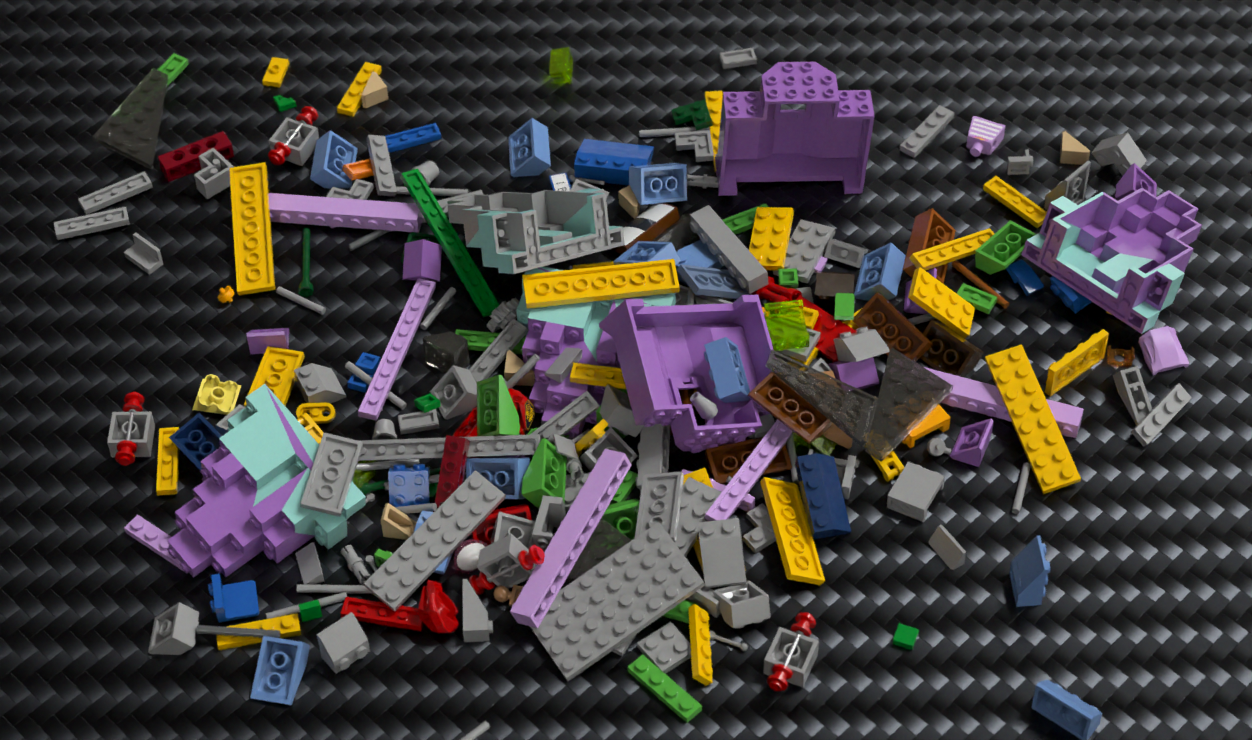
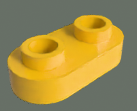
(316, 412)

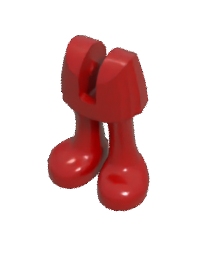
(786, 294)

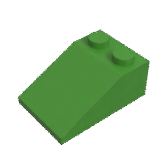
(495, 409)
(545, 474)

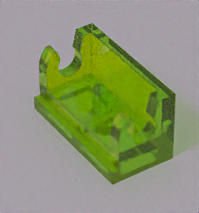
(561, 65)

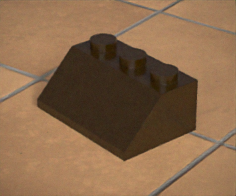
(950, 350)

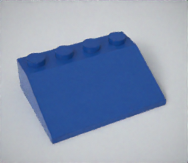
(610, 160)

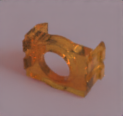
(1128, 354)

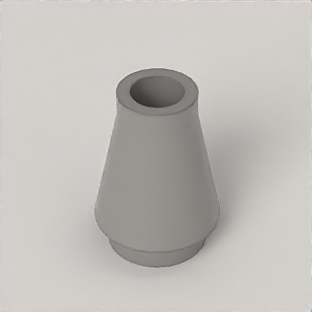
(705, 407)

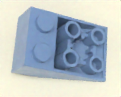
(1029, 574)

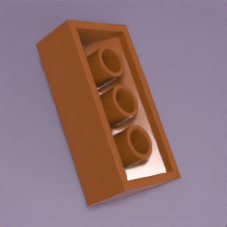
(927, 232)

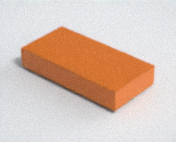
(358, 169)

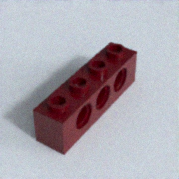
(186, 159)
(452, 467)

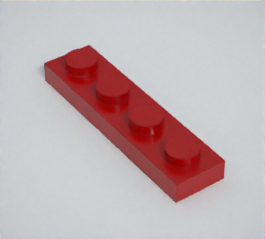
(381, 614)

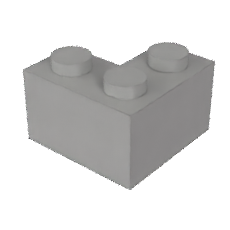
(1120, 151)
(213, 174)

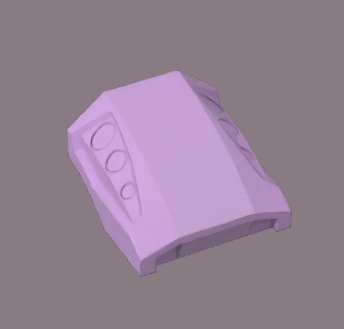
(1162, 350)

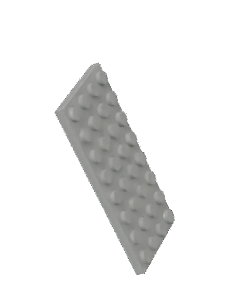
(616, 600)

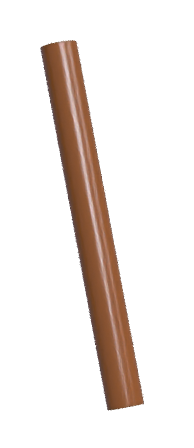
(979, 283)

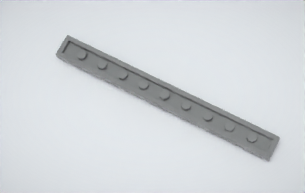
(433, 447)

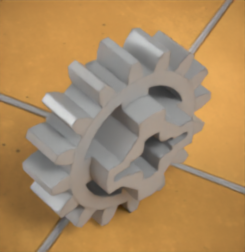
(503, 315)

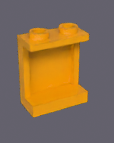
(935, 419)

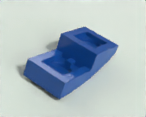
(1025, 276)
(368, 364)

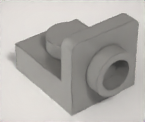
(1020, 164)

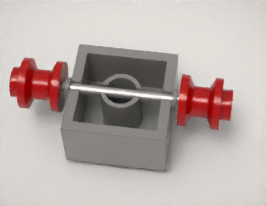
(294, 138)
(131, 431)
(505, 564)
(791, 654)

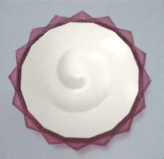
(467, 555)

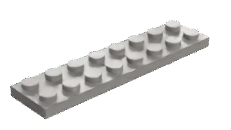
(434, 541)

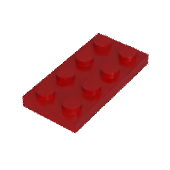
(829, 330)

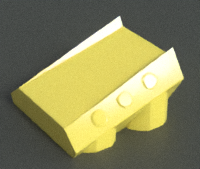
(216, 395)

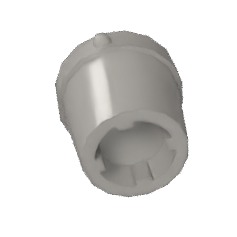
(428, 170)
(384, 430)

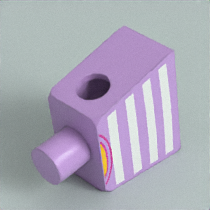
(984, 136)

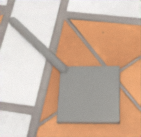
(566, 446)

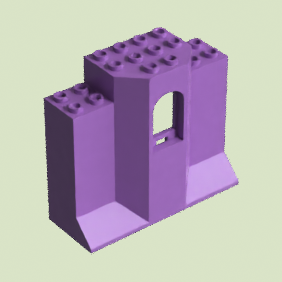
(810, 144)
(664, 353)

